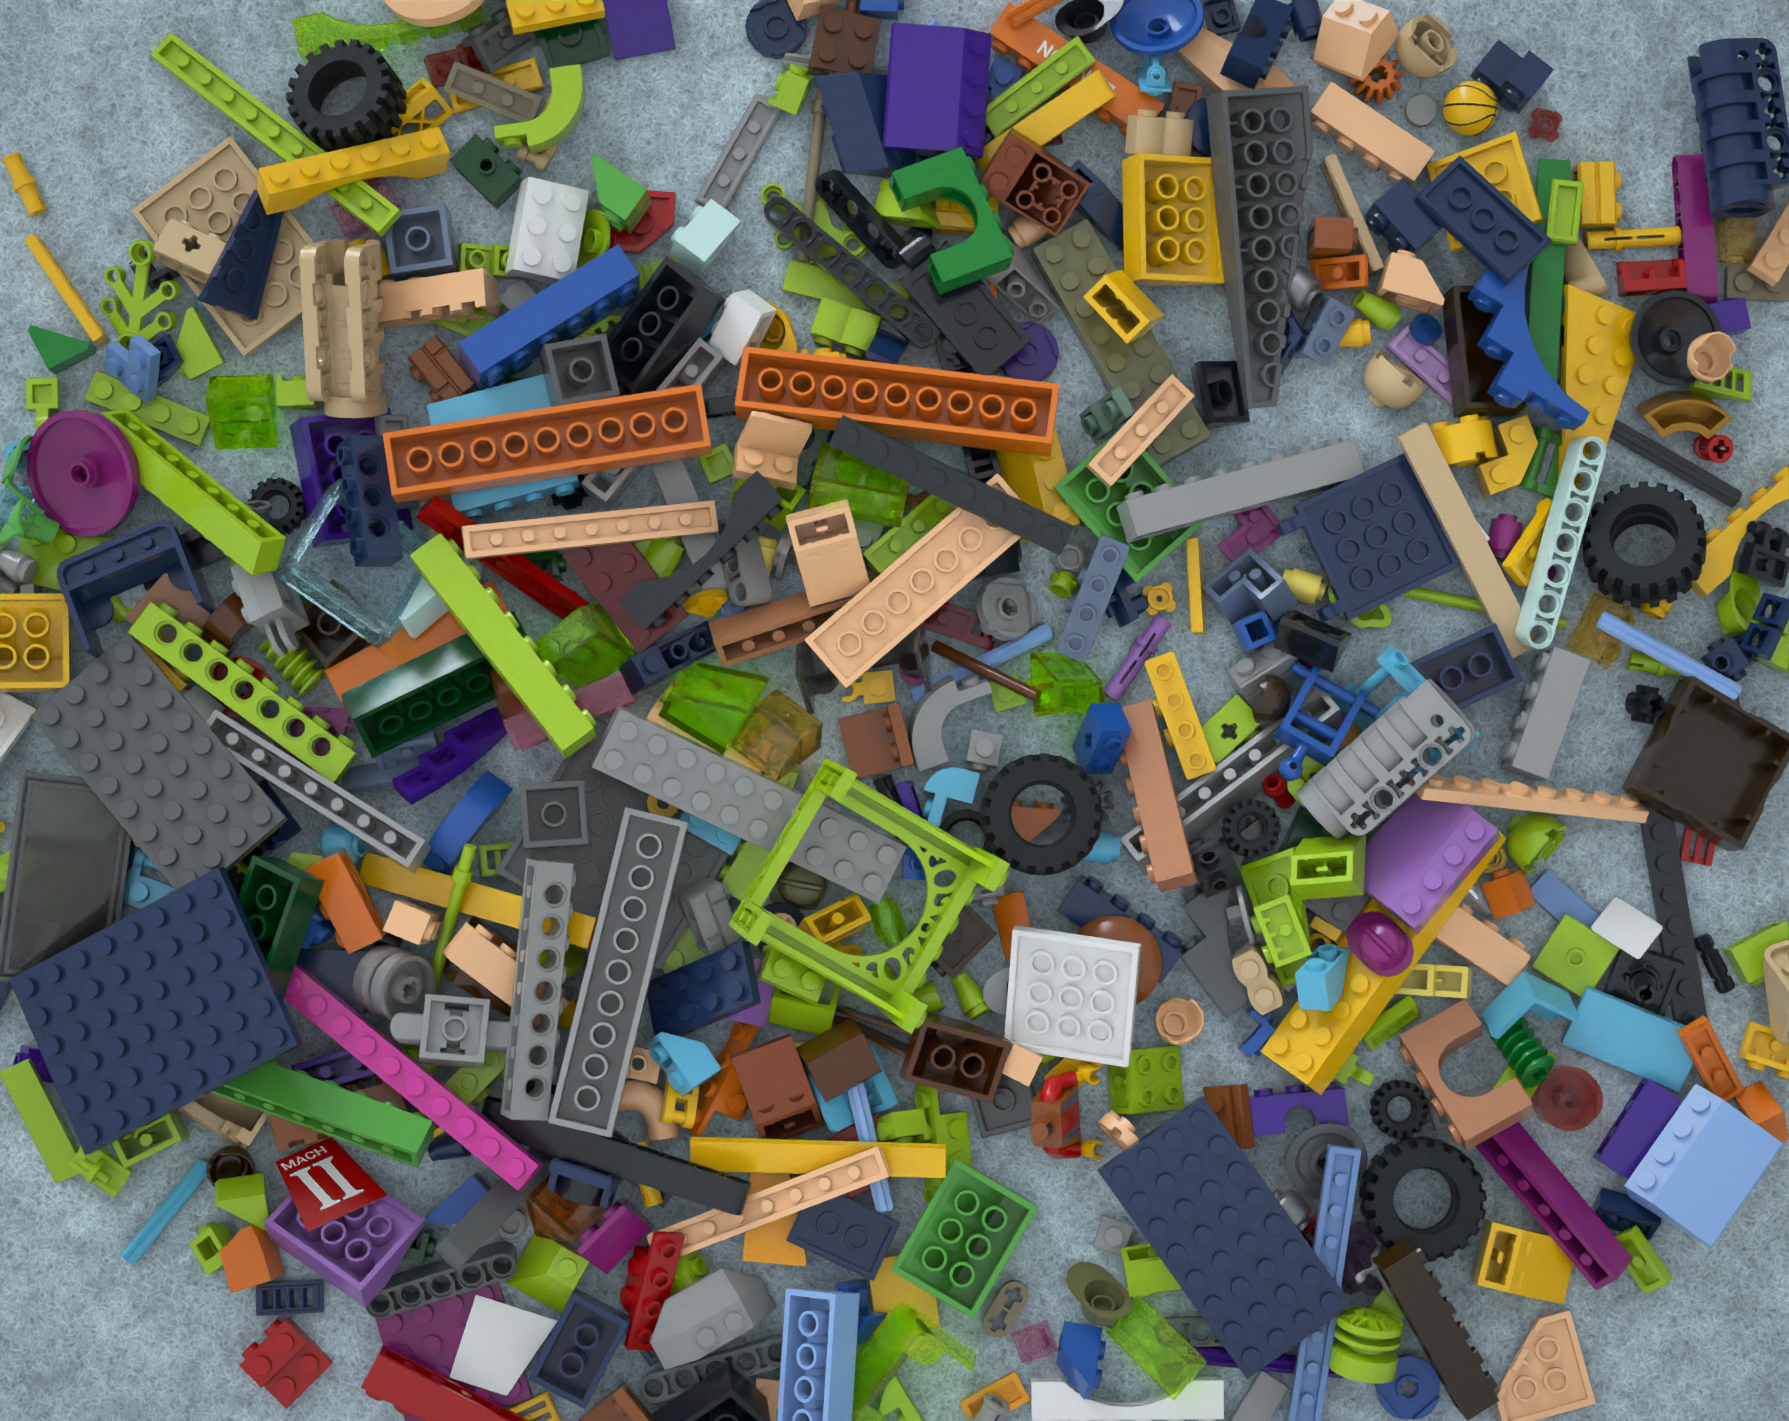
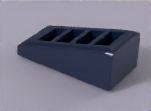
(263, 1309)

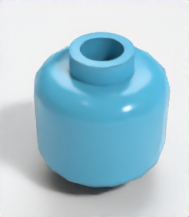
(336, 838)

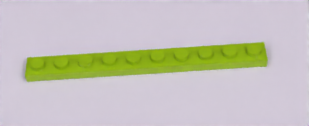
(267, 127)

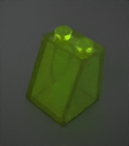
(585, 646)
(711, 702)

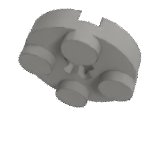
(990, 613)

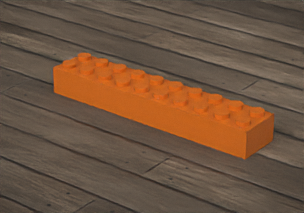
(900, 400)
(547, 443)

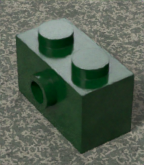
(487, 171)

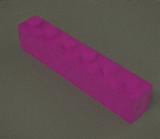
(1556, 1205)

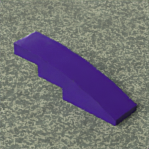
(460, 750)

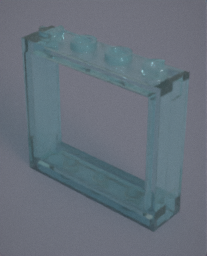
(328, 596)

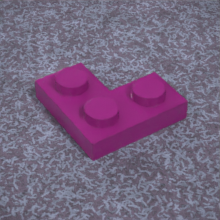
(1256, 532)

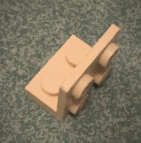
(771, 448)

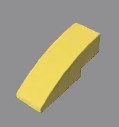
(1438, 981)

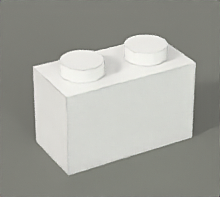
(741, 325)

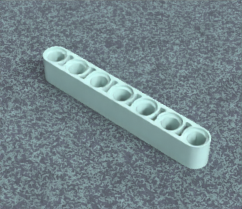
(1571, 530)

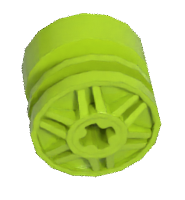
(1366, 1345)

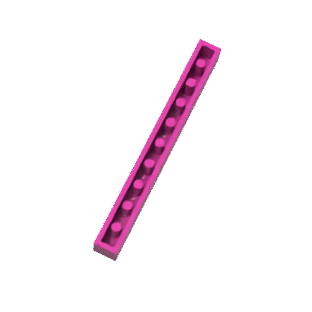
(411, 1079)

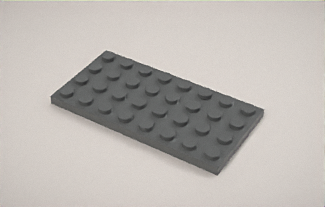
(158, 765)

